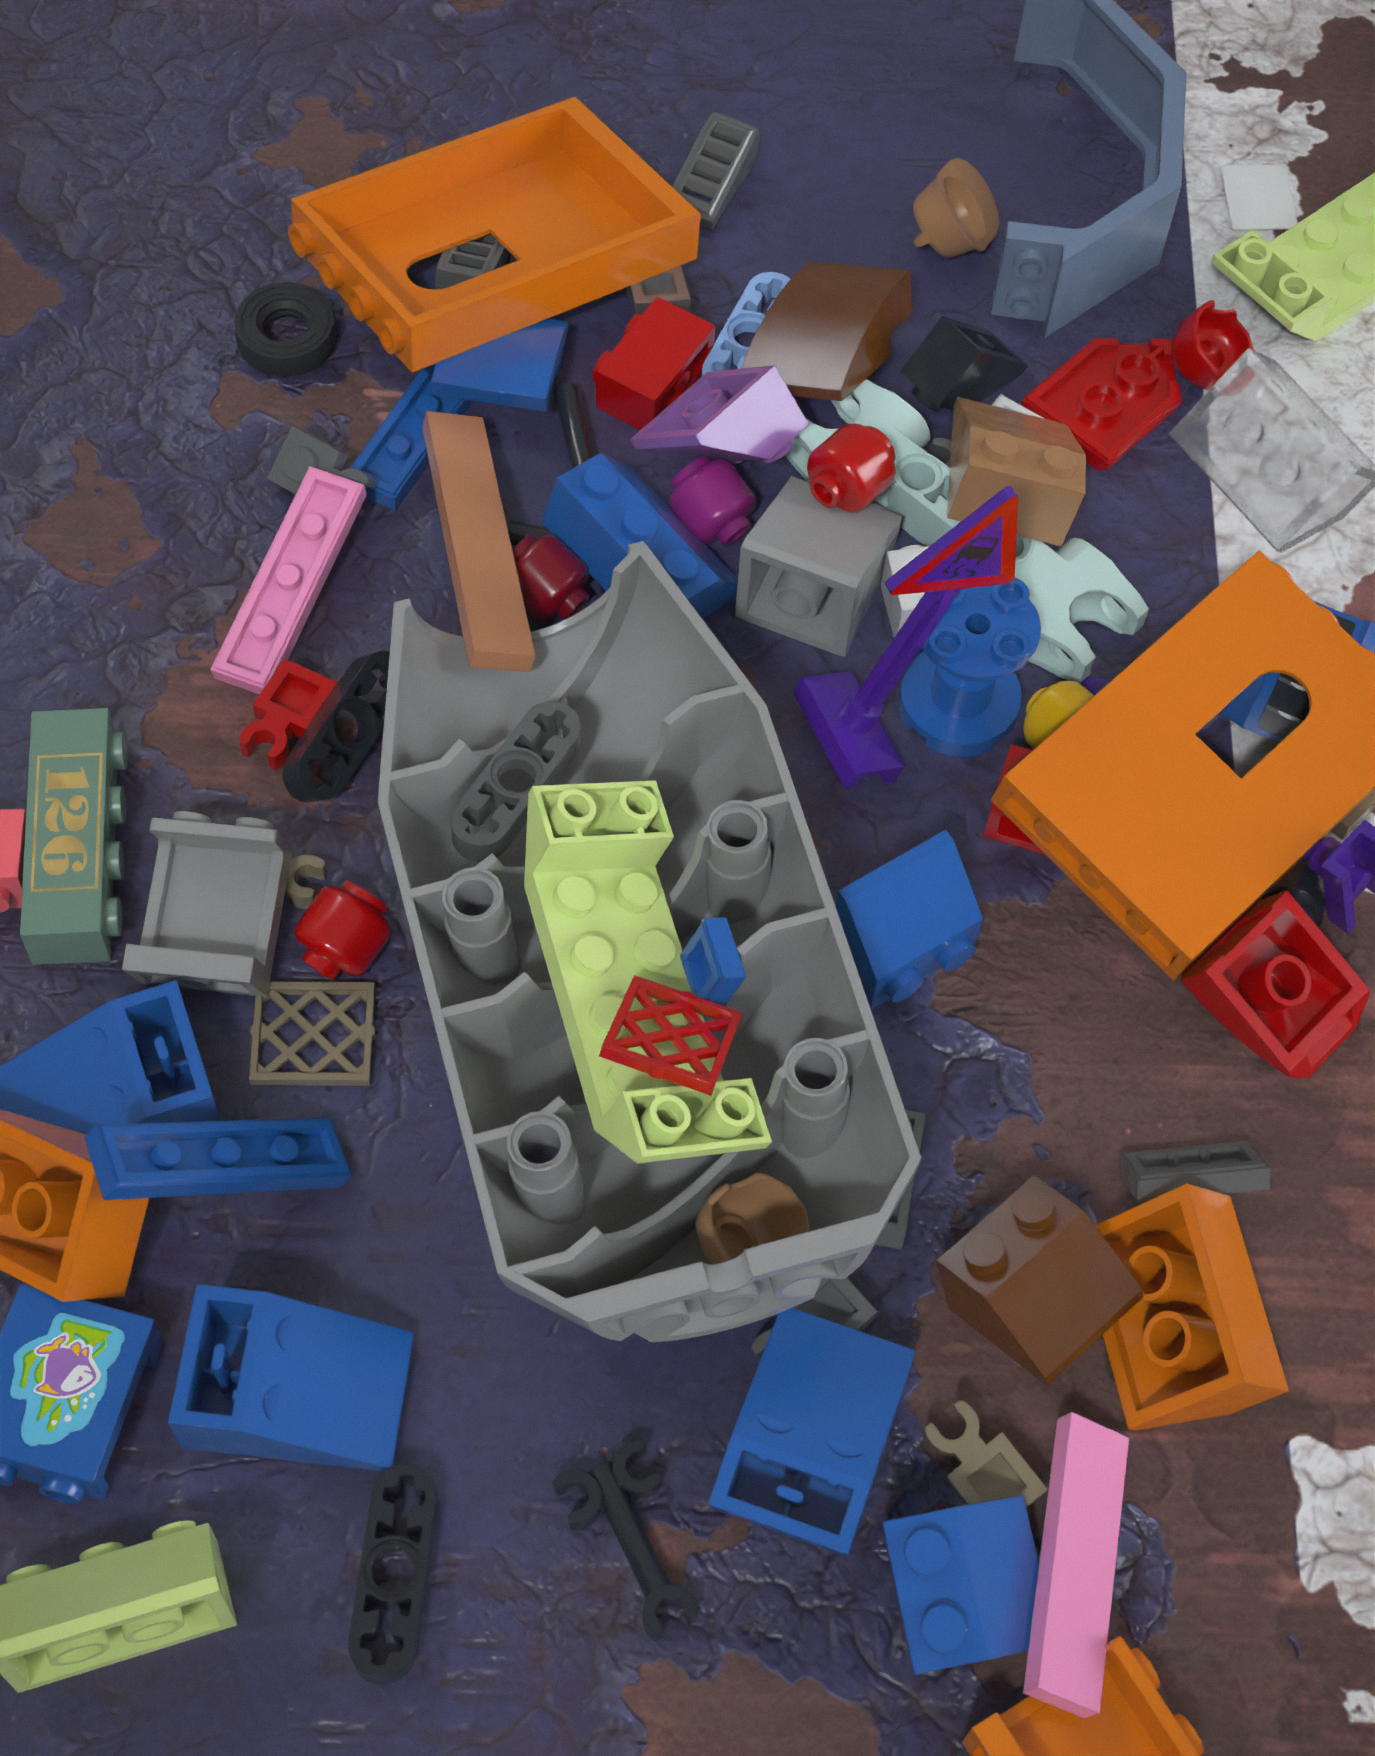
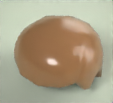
(748, 1216)

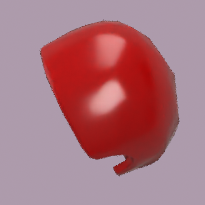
(1209, 344)

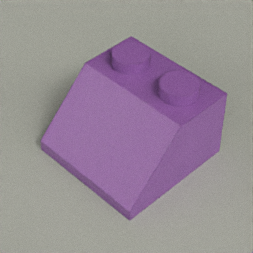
(727, 417)

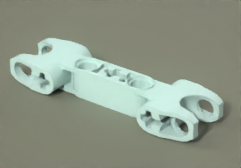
(1062, 584)

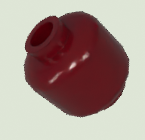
(550, 578)

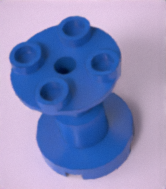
(964, 681)

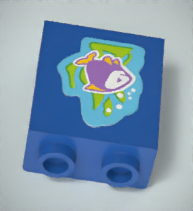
(67, 1390)

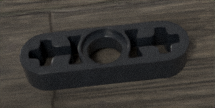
(323, 738)
(405, 1630)

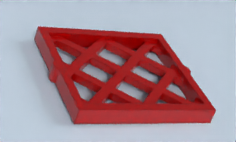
(663, 1066)

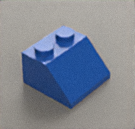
(910, 919)
(964, 1582)

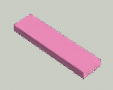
(289, 580)
(1077, 1566)

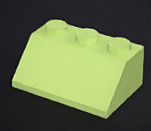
(112, 1605)

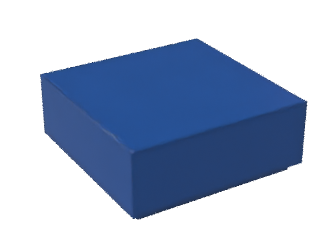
(713, 962)

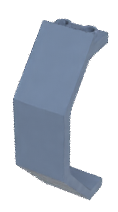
(1066, 271)

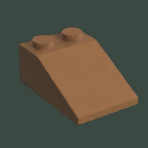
(1017, 450)

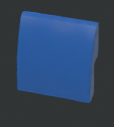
(506, 370)

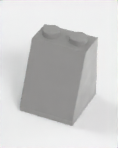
(813, 567)

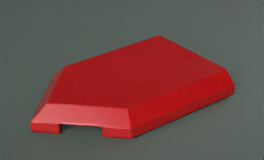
(1110, 395)

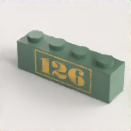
(71, 837)

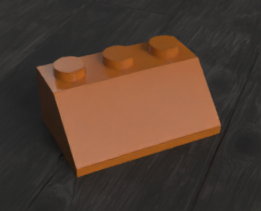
(1201, 1329)

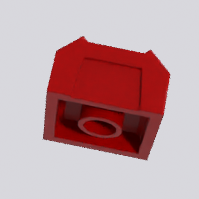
(1279, 986)

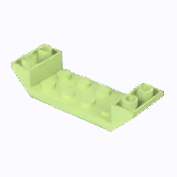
(1315, 270)
(599, 926)

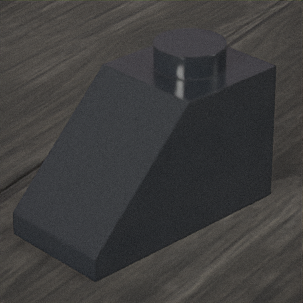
(960, 363)

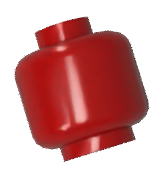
(851, 467)
(343, 930)

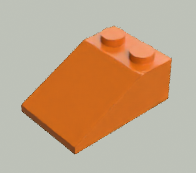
(54, 1217)

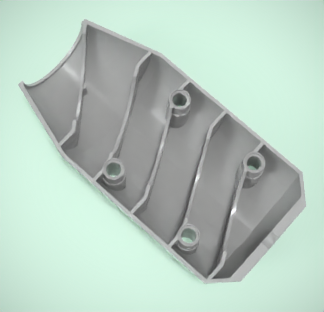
(559, 1202)

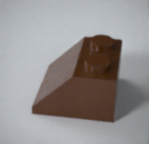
(1038, 1280)

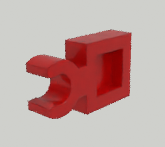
(285, 710)

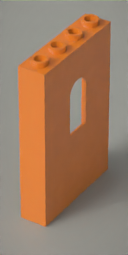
(546, 185)
(1154, 815)

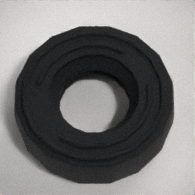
(280, 301)

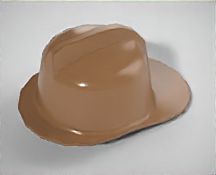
(956, 211)

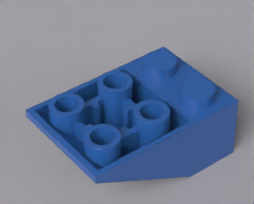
(114, 1067)
(289, 1381)
(812, 1431)

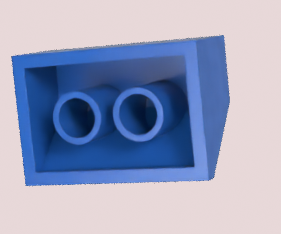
(608, 506)

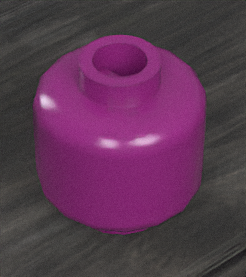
(713, 500)

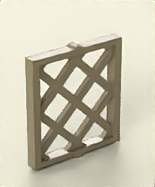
(313, 1076)

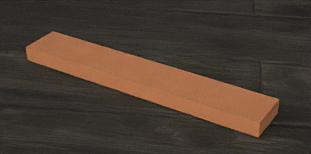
(477, 543)

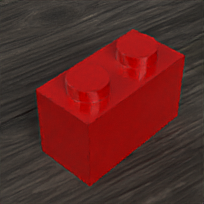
(652, 363)

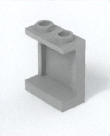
(212, 905)

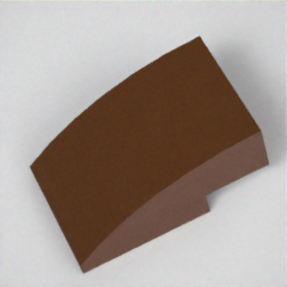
(831, 327)

